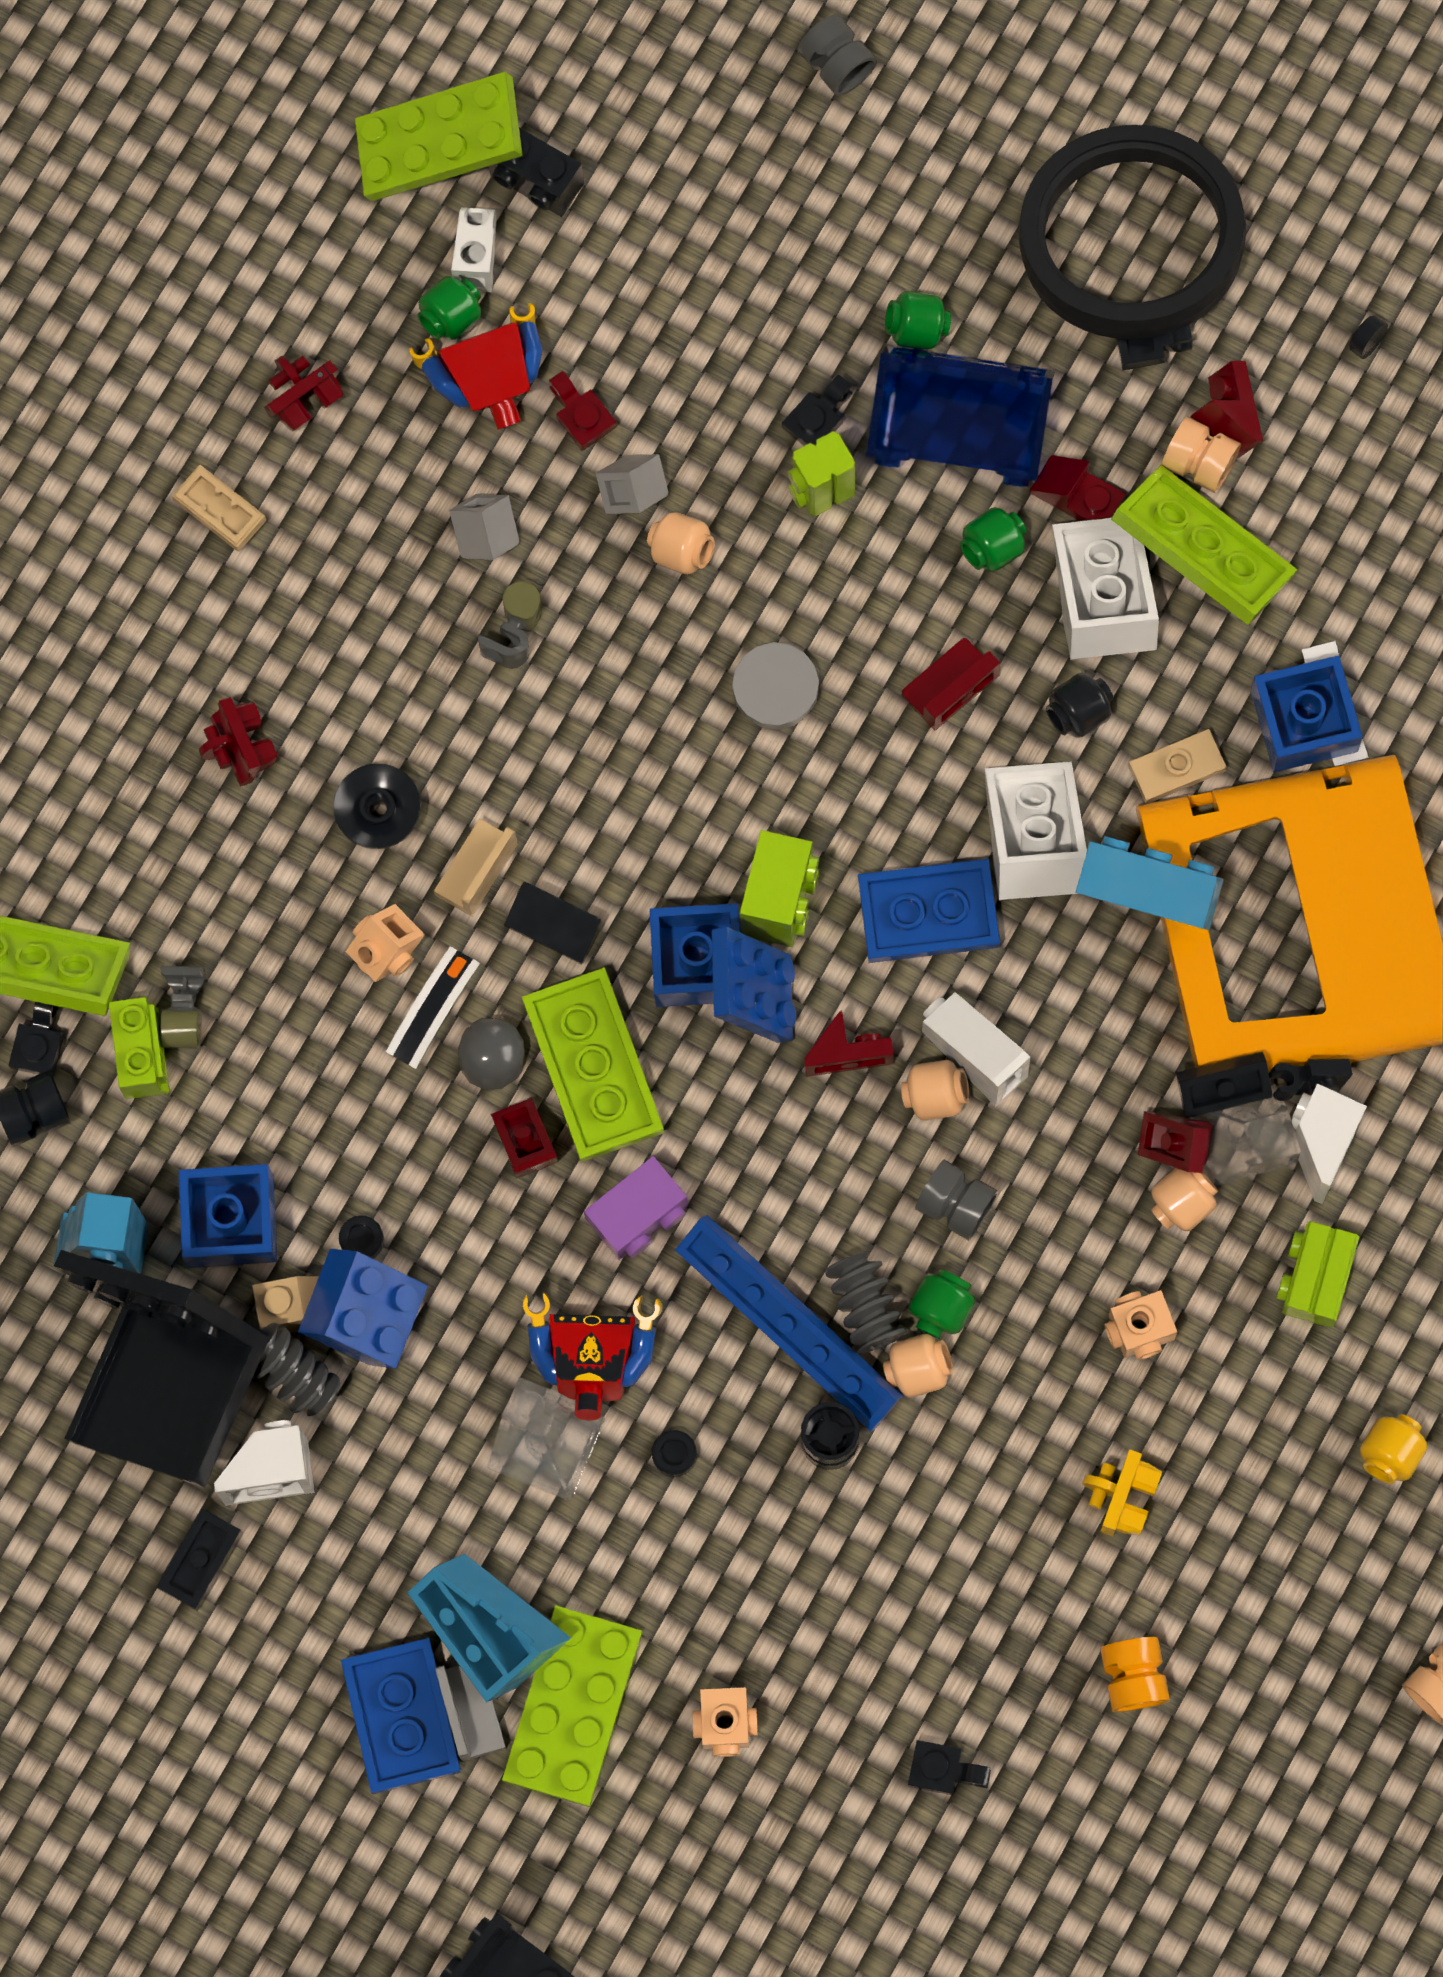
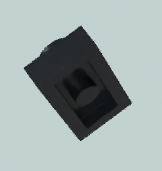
(1224, 1084)
(199, 1559)

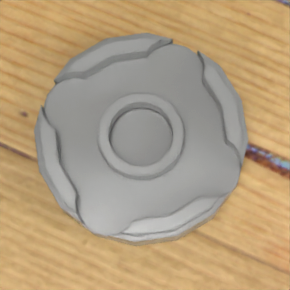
(775, 685)

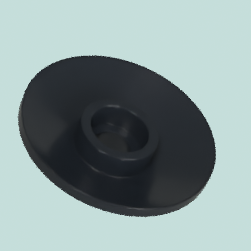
(374, 786)

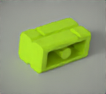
(822, 474)
(1319, 1273)

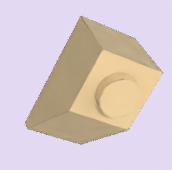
(284, 1301)

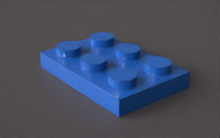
(928, 911)
(752, 985)
(400, 1716)

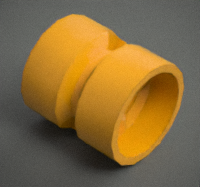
(1135, 1674)

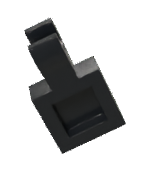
(1150, 351)
(816, 416)
(37, 1046)
(1303, 1079)
(939, 1768)

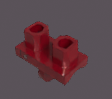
(320, 382)
(230, 742)

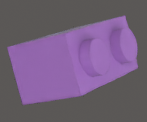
(637, 1209)

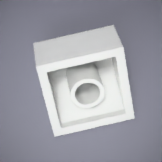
(1324, 1133)
(268, 1466)

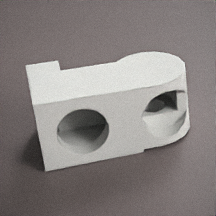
(475, 247)

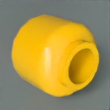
(1393, 1448)

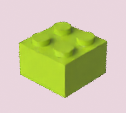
(777, 887)

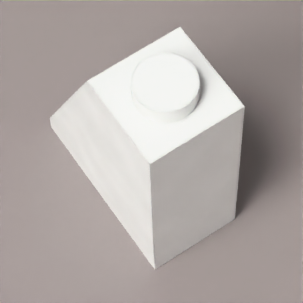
(977, 1046)

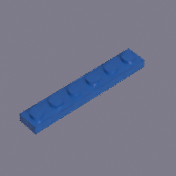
(788, 1322)

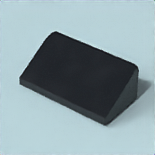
(553, 922)

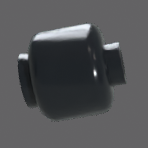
(1079, 705)

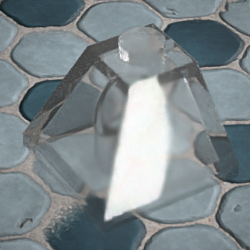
(1250, 1140)
(543, 1440)

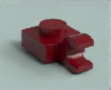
(583, 415)

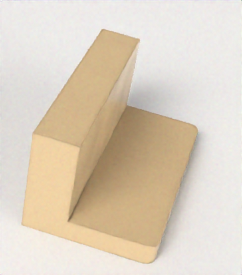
(476, 866)

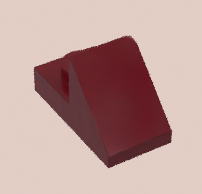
(1232, 407)
(1075, 491)
(835, 1055)
(524, 1138)
(1175, 1141)

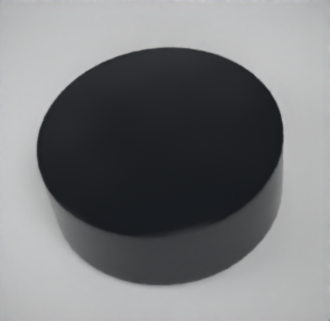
(1368, 336)
(362, 1235)
(674, 1453)

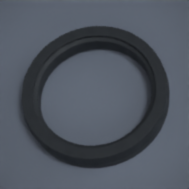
(1120, 145)

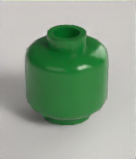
(449, 308)
(917, 320)
(993, 539)
(942, 1303)

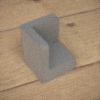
(632, 484)
(484, 526)

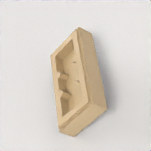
(219, 508)
(1177, 766)

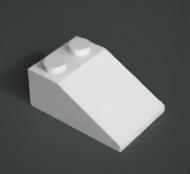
(1104, 589)
(1035, 829)

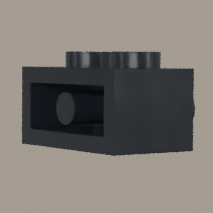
(541, 174)

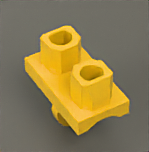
(1134, 1475)

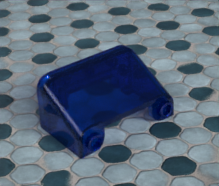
(960, 412)

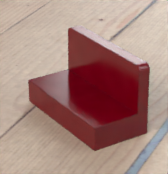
(951, 682)

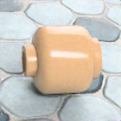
(681, 543)
(935, 1090)
(1183, 1199)
(918, 1365)

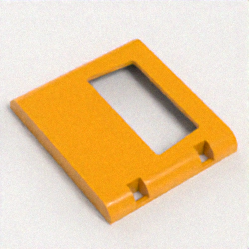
(1361, 908)

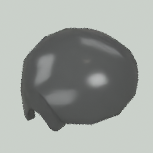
(491, 1053)

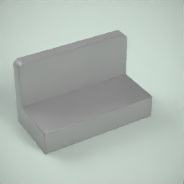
(470, 1717)

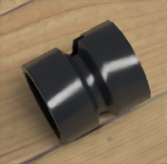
(32, 1108)
(830, 1435)

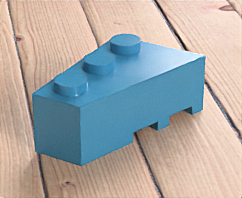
(1150, 883)
(105, 1230)
(485, 1626)

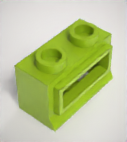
(138, 1048)

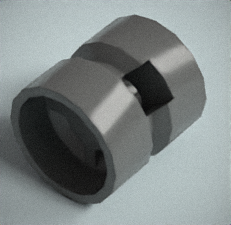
(832, 49)
(953, 1198)

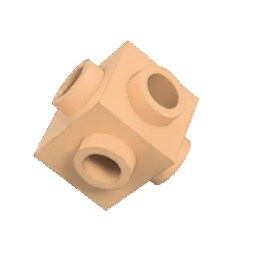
(384, 943)
(1150, 1312)
(724, 1704)

